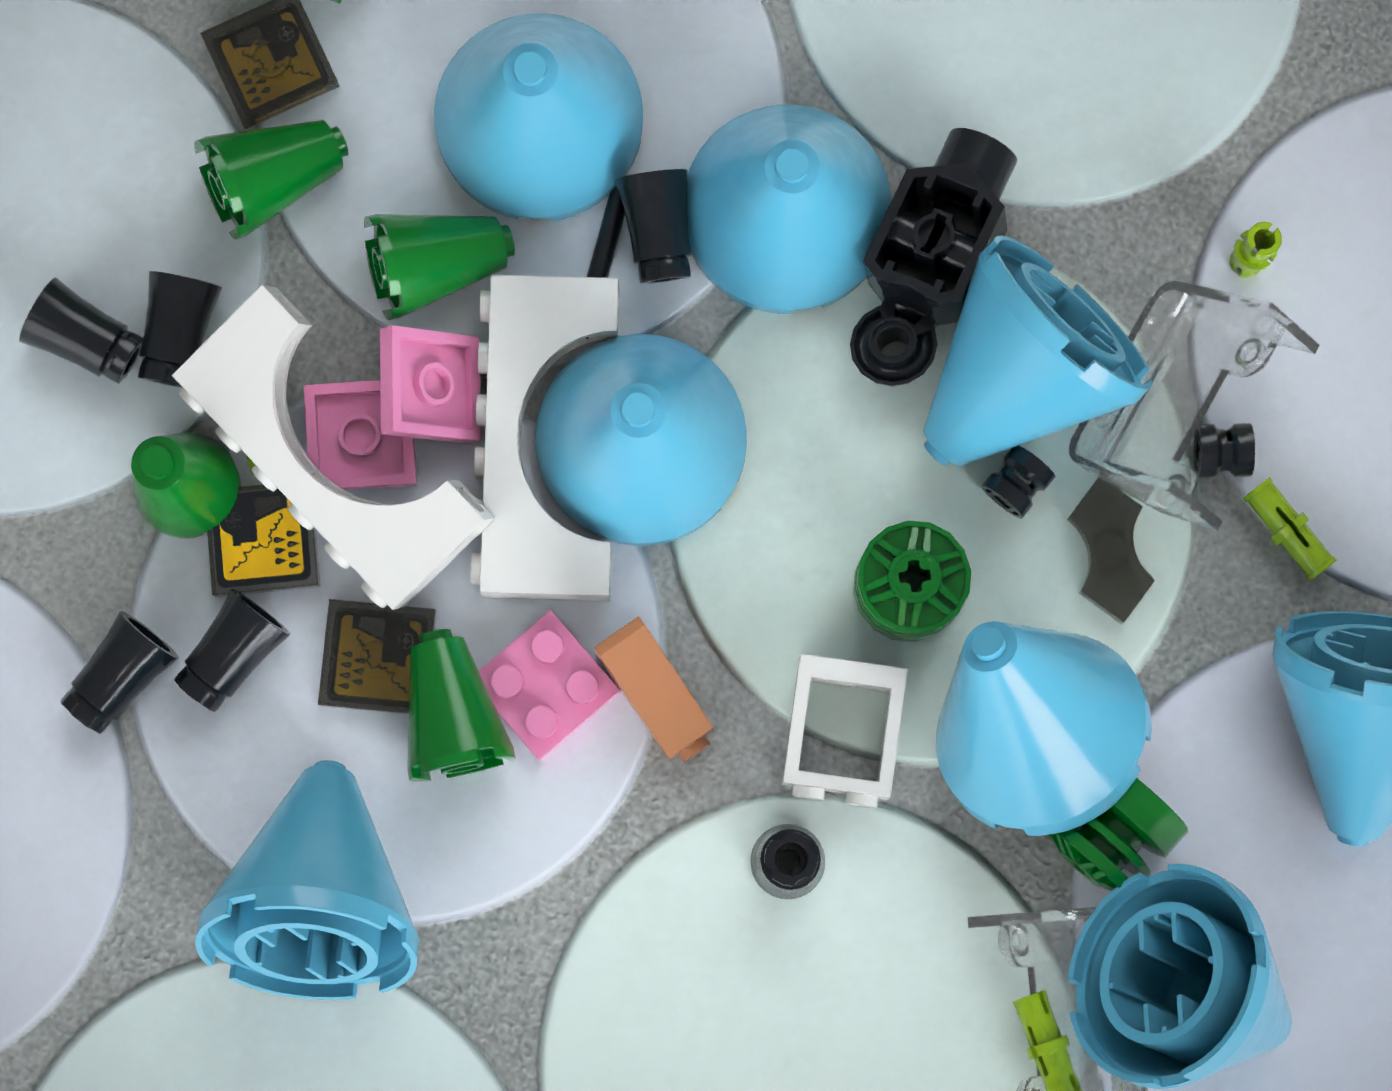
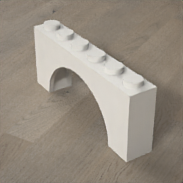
(530, 330)
(243, 387)

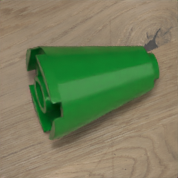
(267, 169)
(432, 256)
(184, 483)
(451, 712)

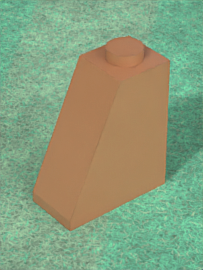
(655, 691)

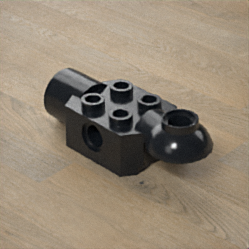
(929, 253)

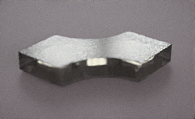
(1114, 573)

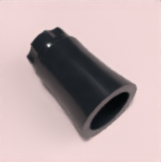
(657, 223)
(174, 324)
(80, 333)
(230, 650)
(117, 673)
(766, 864)

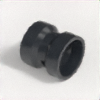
(1224, 450)
(1018, 481)

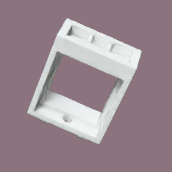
(855, 675)

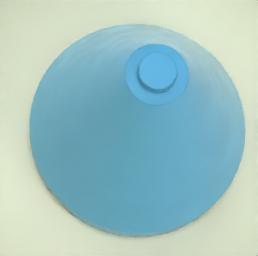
(538, 117)
(785, 208)
(1027, 360)
(641, 439)
(1341, 703)
(1040, 728)
(312, 899)
(1176, 980)

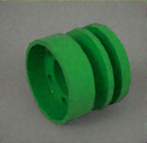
(890, 604)
(1112, 839)

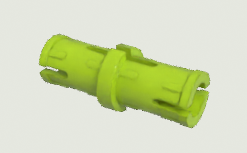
(1261, 239)
(1289, 529)
(1046, 1043)

